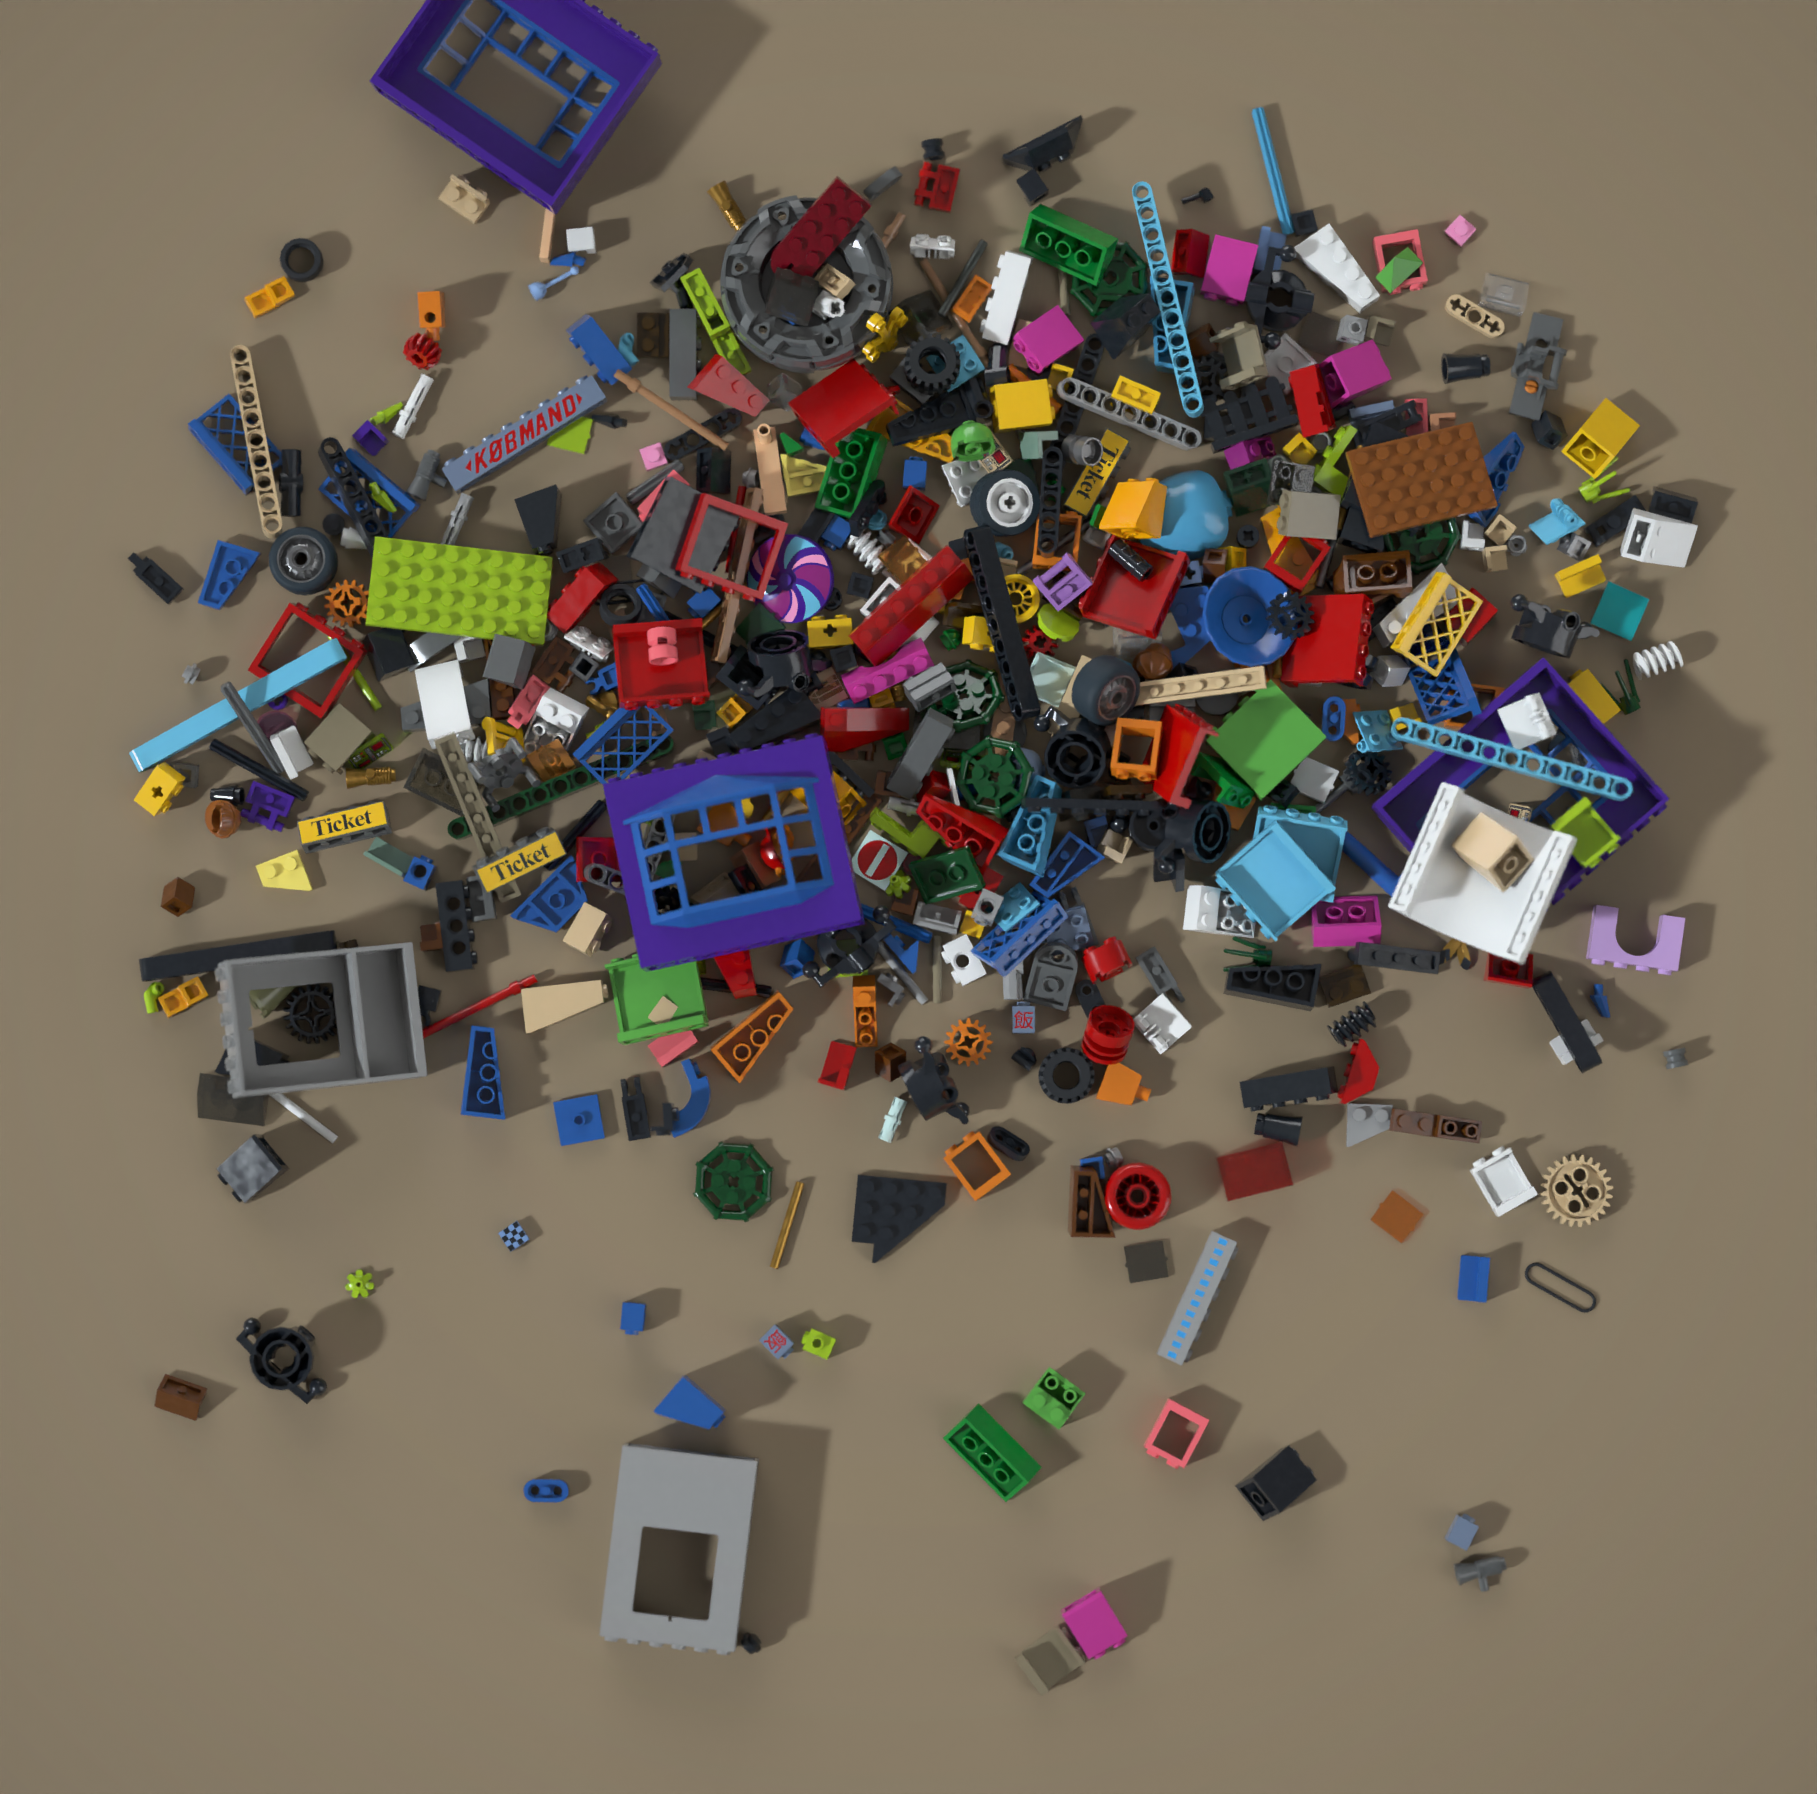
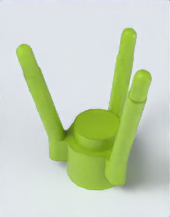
(1590, 488)

